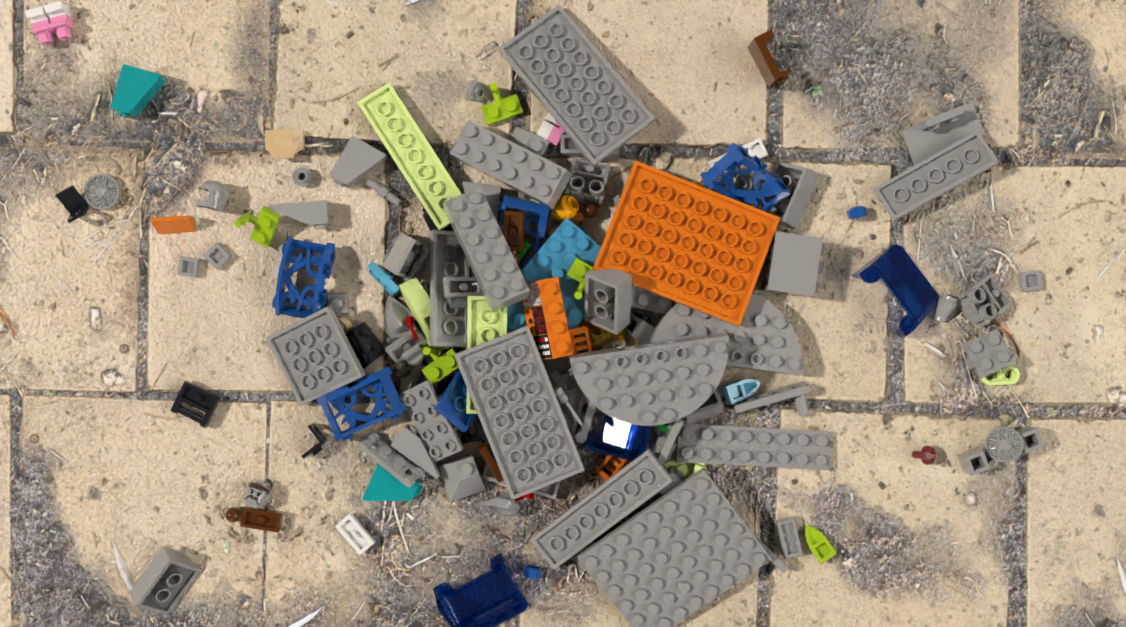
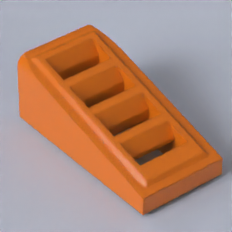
(579, 330)
(602, 474)

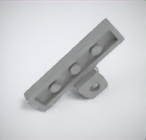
(665, 444)

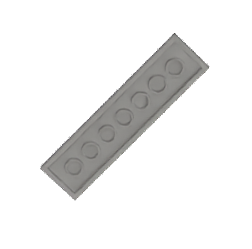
(753, 446)
(601, 509)

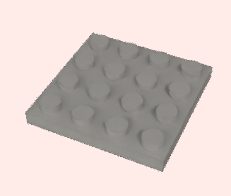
(315, 355)

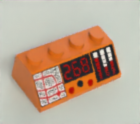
(547, 318)

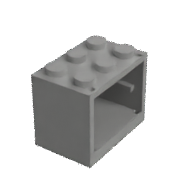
(793, 264)

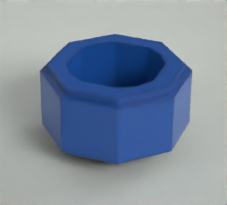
(857, 212)
(532, 572)

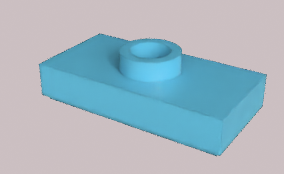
(383, 278)

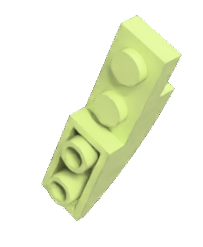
(419, 306)

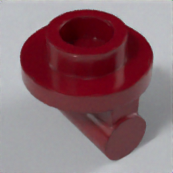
(926, 454)

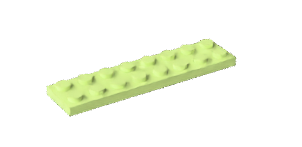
(410, 151)

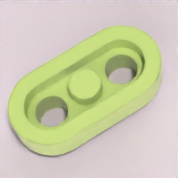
(999, 378)

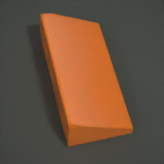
(174, 224)

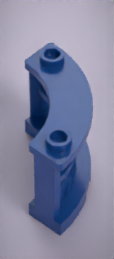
(735, 158)
(539, 219)
(324, 261)
(379, 381)

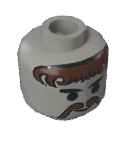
(257, 494)

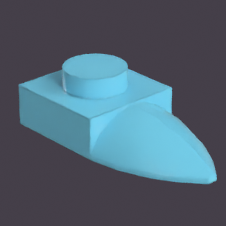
(740, 390)

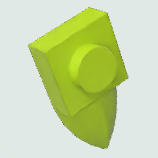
(819, 545)

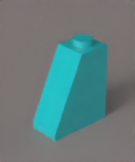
(135, 90)
(386, 487)

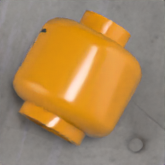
(565, 208)

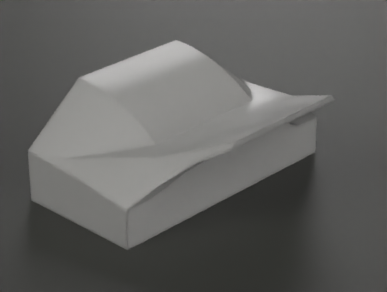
(458, 288)

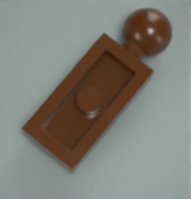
(589, 210)
(514, 231)
(256, 518)

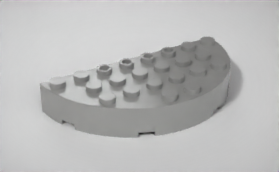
(760, 342)
(653, 380)

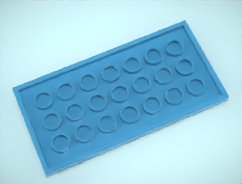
(555, 260)

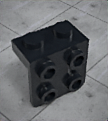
(365, 344)

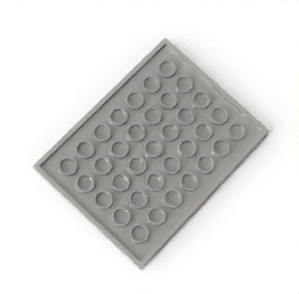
(675, 555)

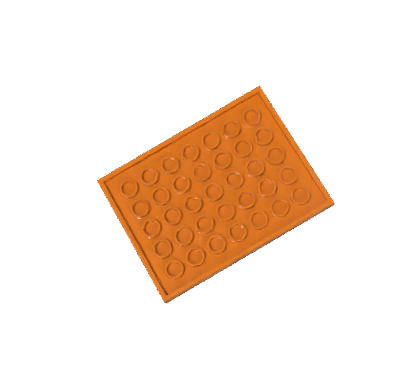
(687, 243)

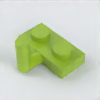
(501, 108)
(264, 225)
(577, 272)
(441, 365)

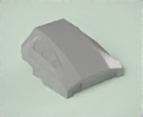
(587, 182)
(983, 301)

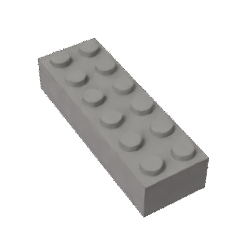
(510, 164)
(486, 249)

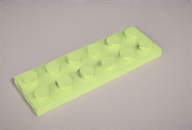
(481, 327)

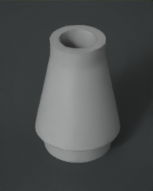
(945, 306)

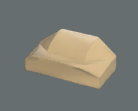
(284, 142)

